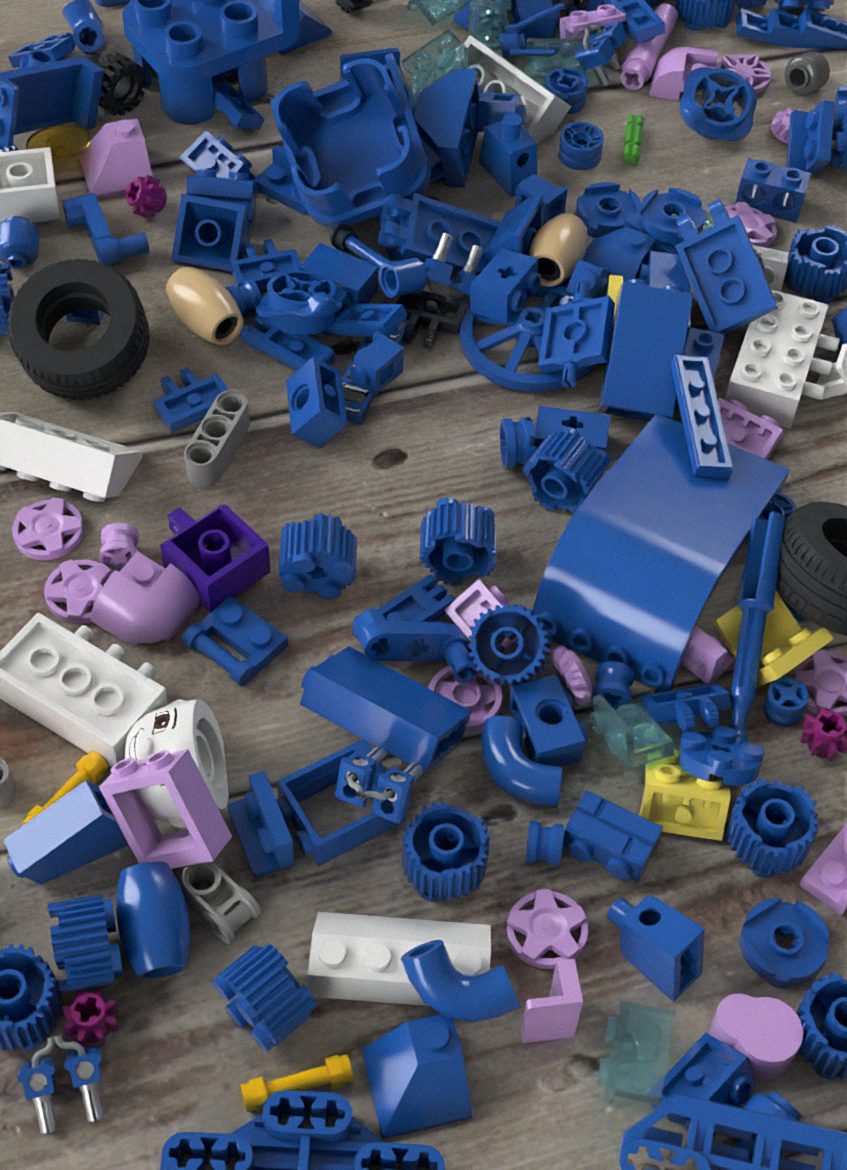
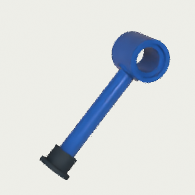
(395, 277)

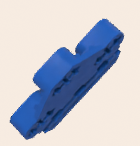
(711, 1117)
(272, 1146)

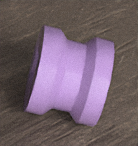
(119, 544)

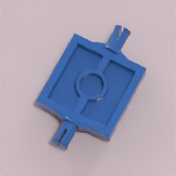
(576, 334)

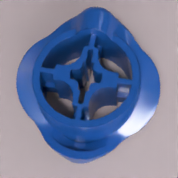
(720, 87)
(301, 302)

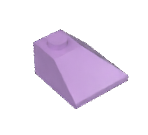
(115, 159)

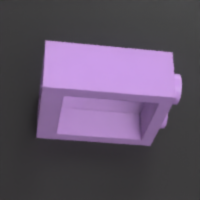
(178, 771)

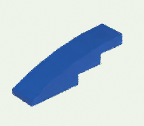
(781, 28)

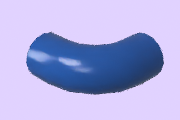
(86, 27)
(512, 769)
(455, 993)

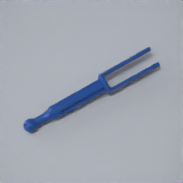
(755, 602)

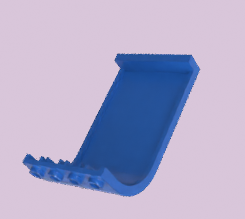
(650, 552)

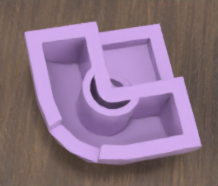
(675, 66)
(145, 602)

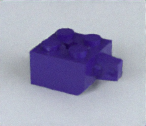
(216, 553)

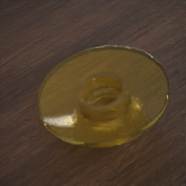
(64, 141)

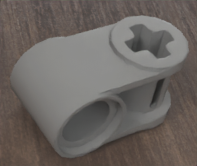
(223, 905)

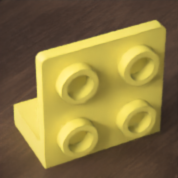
(783, 640)
(683, 801)

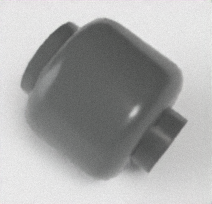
(807, 72)

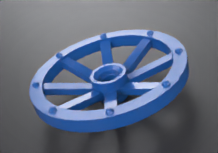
(528, 331)

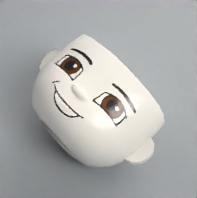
(175, 729)

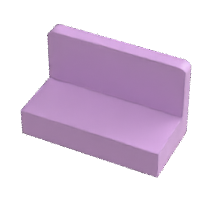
(559, 1013)

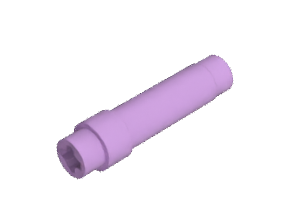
(642, 59)

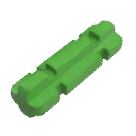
(633, 139)

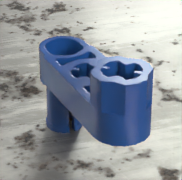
(109, 250)
(437, 642)

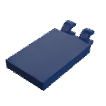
(425, 222)
(724, 271)

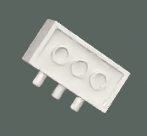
(778, 356)
(77, 686)

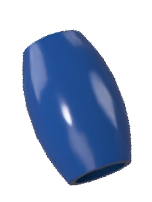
(153, 920)

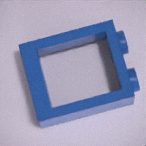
(313, 780)

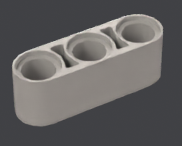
(217, 439)

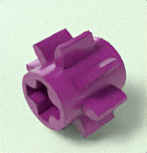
(146, 196)
(825, 734)
(83, 1009)

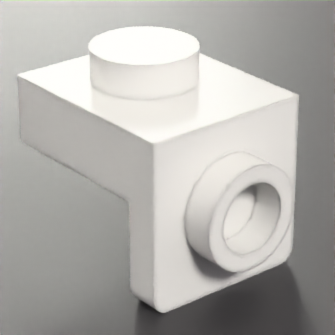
(836, 381)

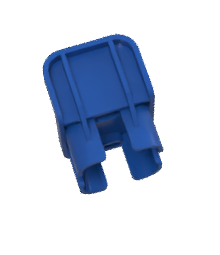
(205, 38)
(352, 142)

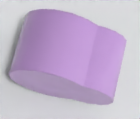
(761, 1030)

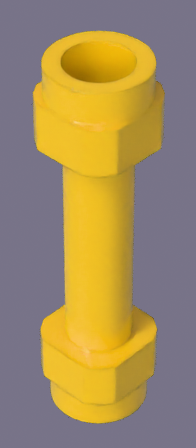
(89, 768)
(335, 1072)

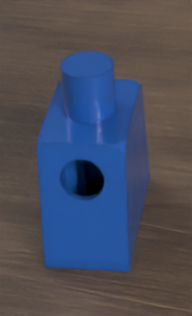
(508, 152)
(660, 943)

